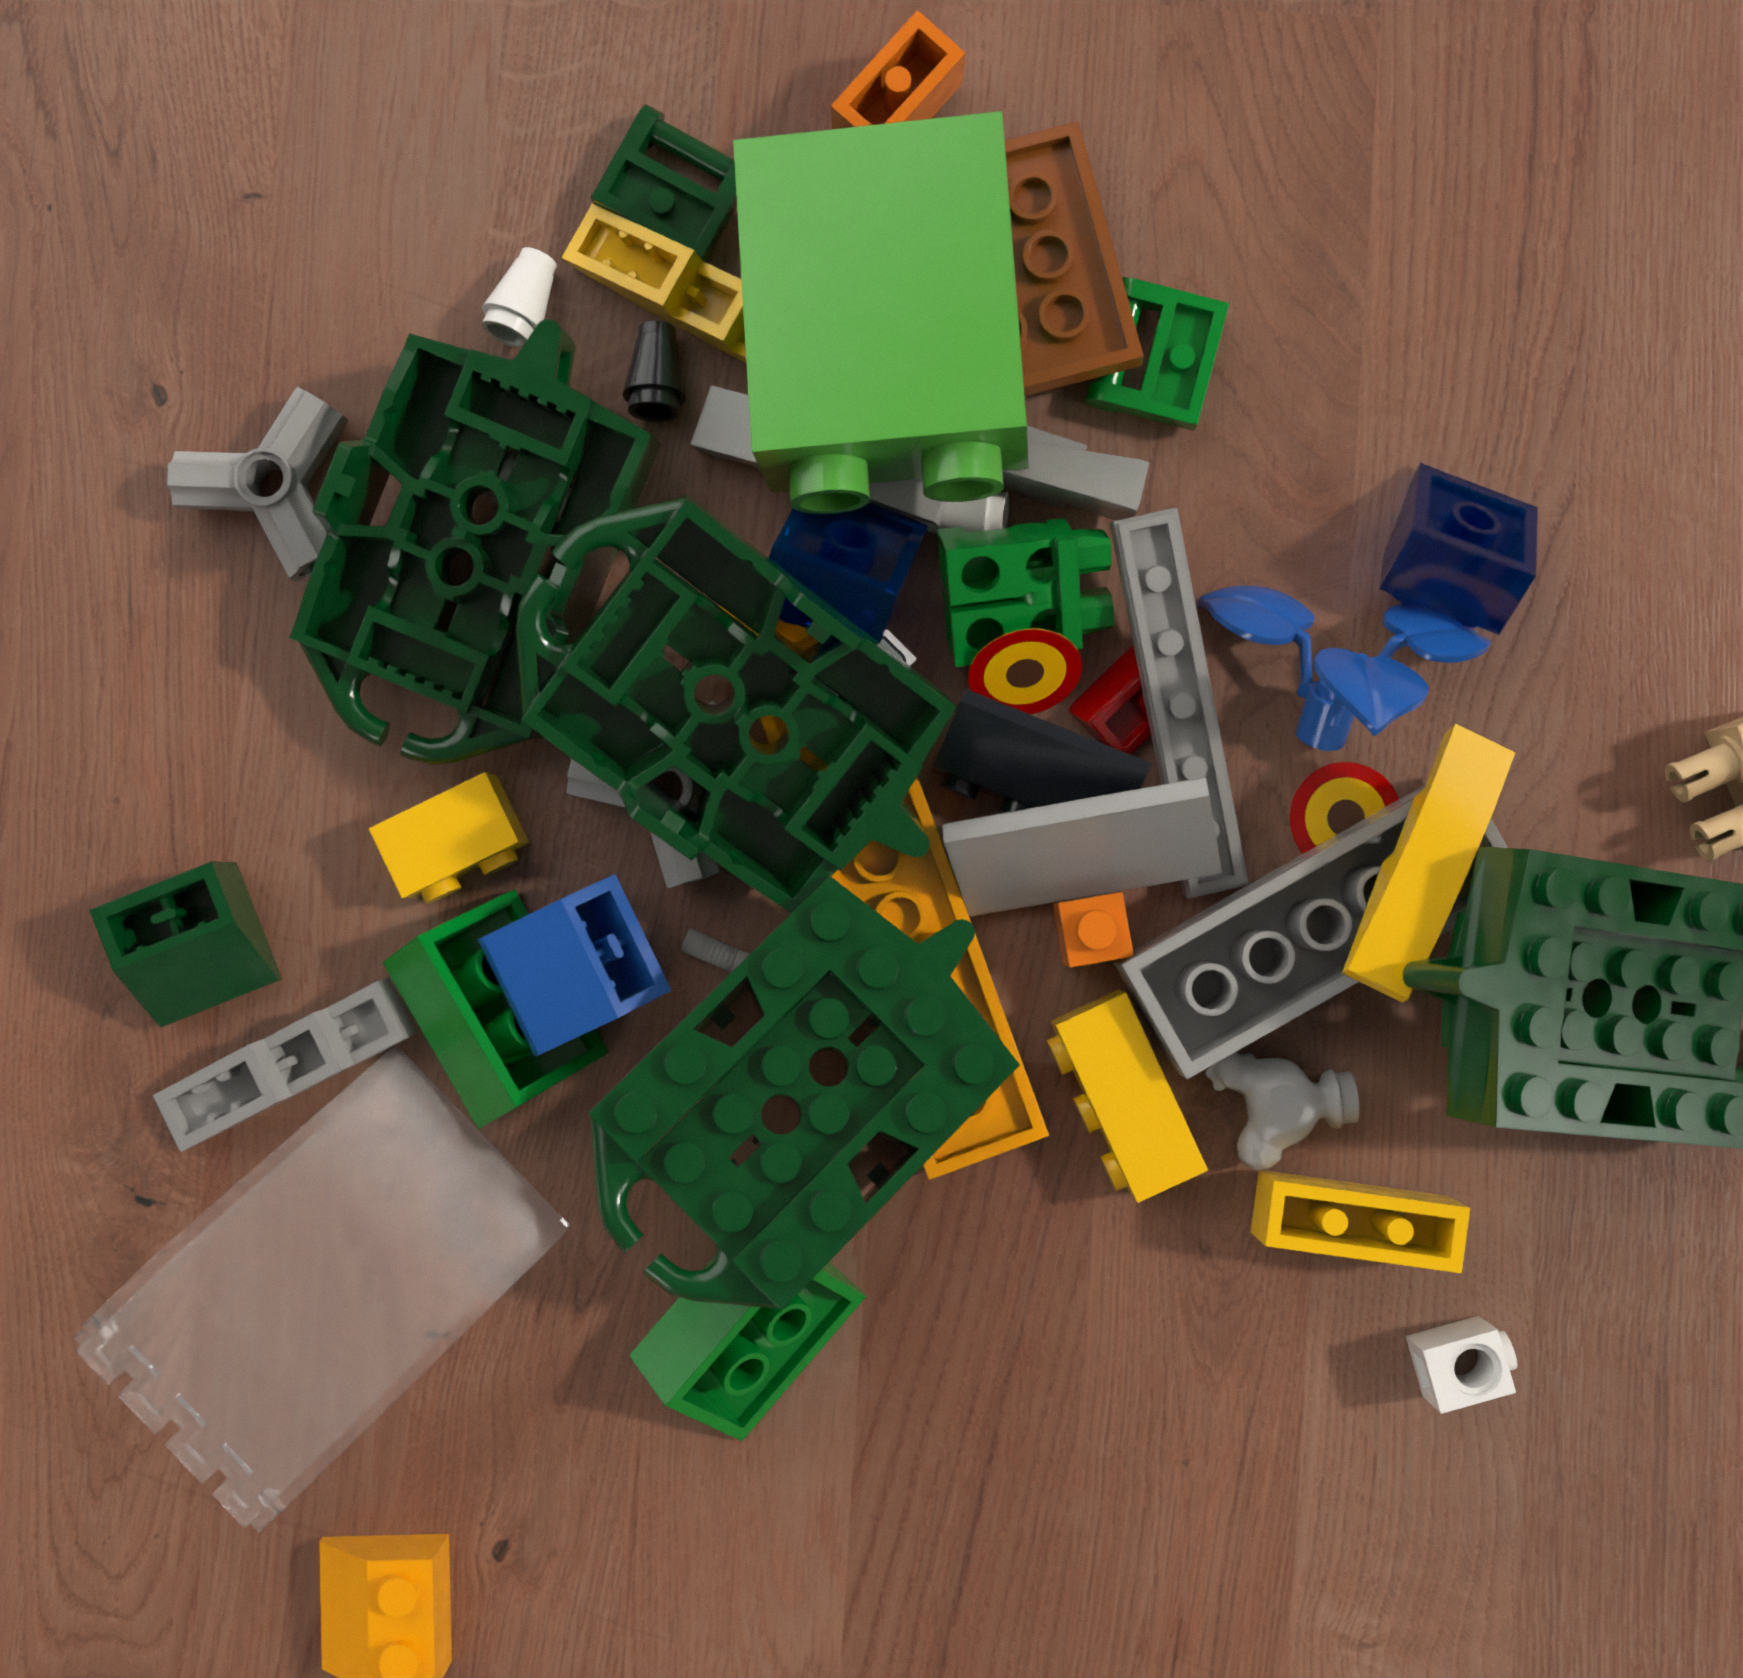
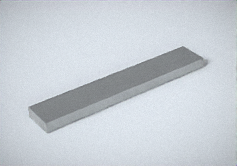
(1176, 677)

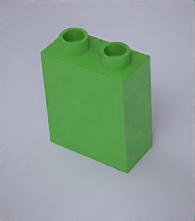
(881, 310)

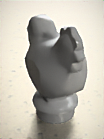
(1282, 1103)

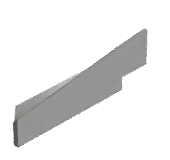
(1069, 475)

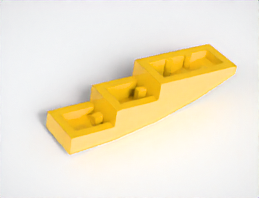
(661, 278)
(1429, 861)

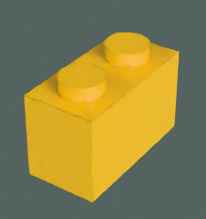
(450, 837)

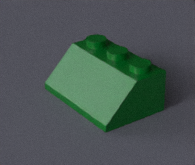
(470, 1020)
(738, 1360)

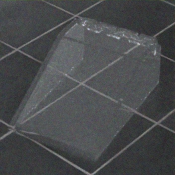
(320, 1287)

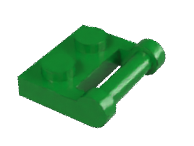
(1177, 360)

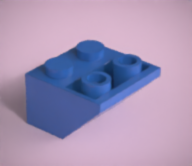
(574, 965)

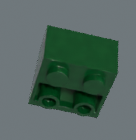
(187, 942)

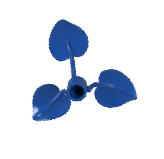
(1349, 683)

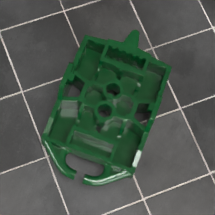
(385, 588)
(636, 714)
(1571, 992)
(918, 1023)

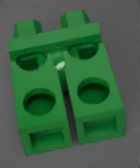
(1021, 581)

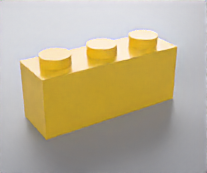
(1125, 1097)
(1360, 1221)

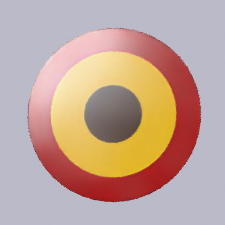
(1026, 669)
(1336, 800)

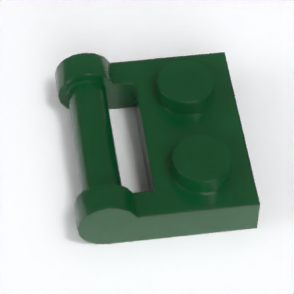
(661, 197)

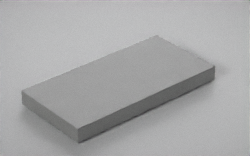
(1084, 847)

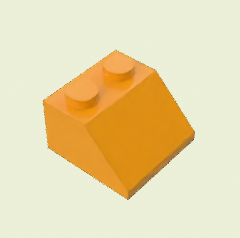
(385, 1606)

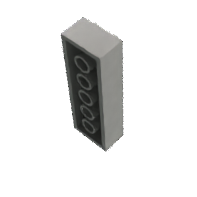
(1267, 946)

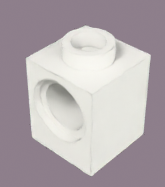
(1435, 1356)

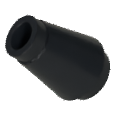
(655, 375)

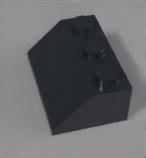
(1028, 758)

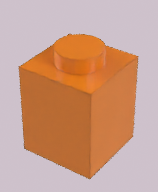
(1092, 929)

